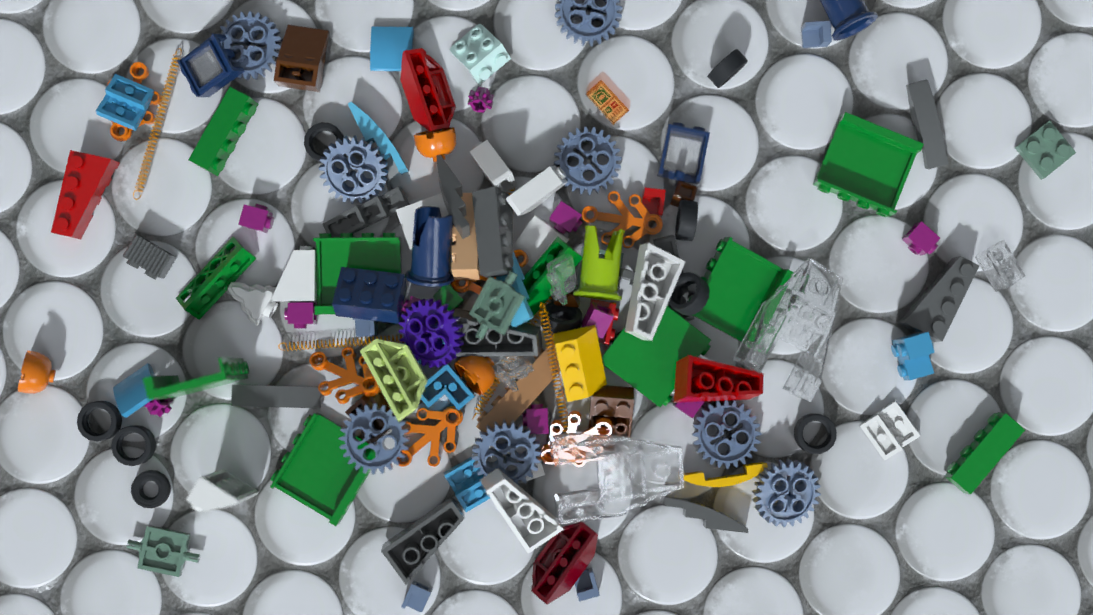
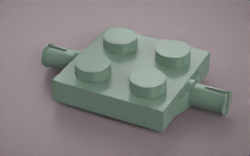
(496, 305)
(163, 551)

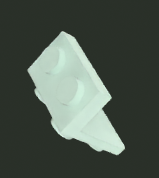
(480, 53)

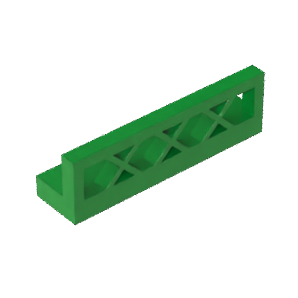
(216, 280)

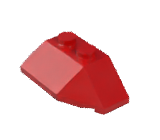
(426, 90)

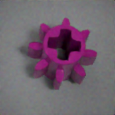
(480, 99)
(159, 406)

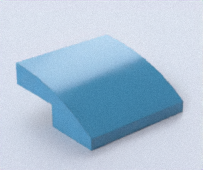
(387, 47)
(125, 102)
(131, 392)
(467, 484)

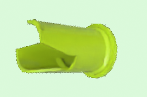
(598, 275)

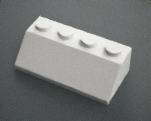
(219, 491)

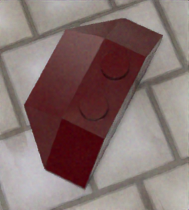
(563, 561)

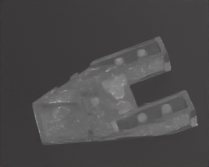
(802, 316)
(627, 474)

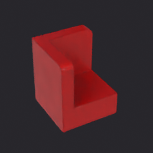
(653, 200)

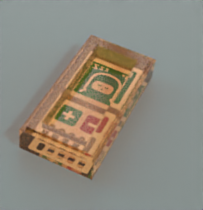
(607, 102)

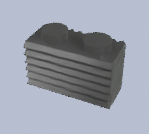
(149, 257)

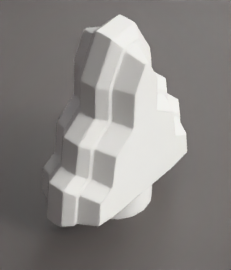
(254, 300)

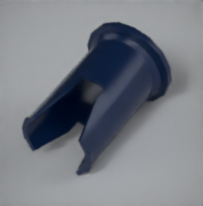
(848, 17)
(431, 248)

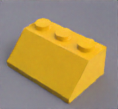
(580, 362)

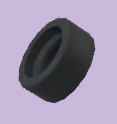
(727, 68)
(313, 131)
(686, 220)
(699, 299)
(555, 311)
(83, 426)
(831, 433)
(117, 449)

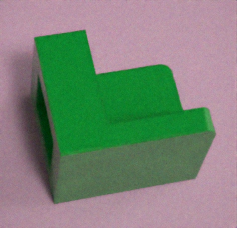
(449, 296)

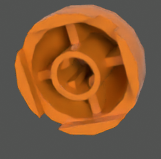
(436, 143)
(477, 372)
(35, 373)

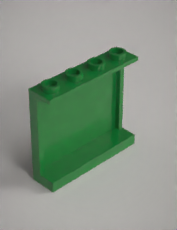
(867, 164)
(352, 252)
(738, 287)
(652, 363)
(170, 387)
(318, 472)

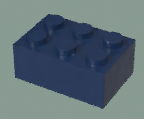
(369, 295)

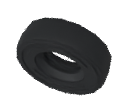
(138, 493)

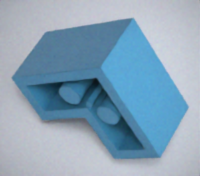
(913, 355)
(447, 383)

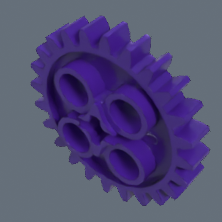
(431, 332)

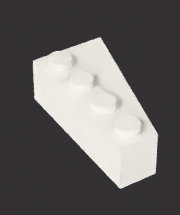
(651, 290)
(523, 513)

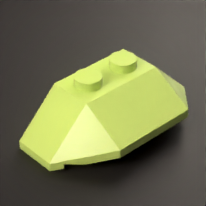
(396, 375)

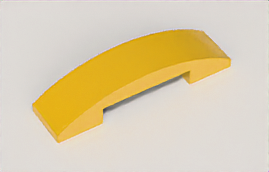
(750, 471)

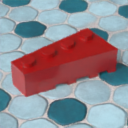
(81, 192)
(713, 381)

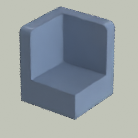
(816, 34)
(365, 327)
(586, 585)
(417, 596)

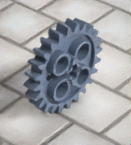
(251, 27)
(585, 30)
(600, 146)
(336, 177)
(515, 438)
(736, 451)
(384, 456)
(786, 492)

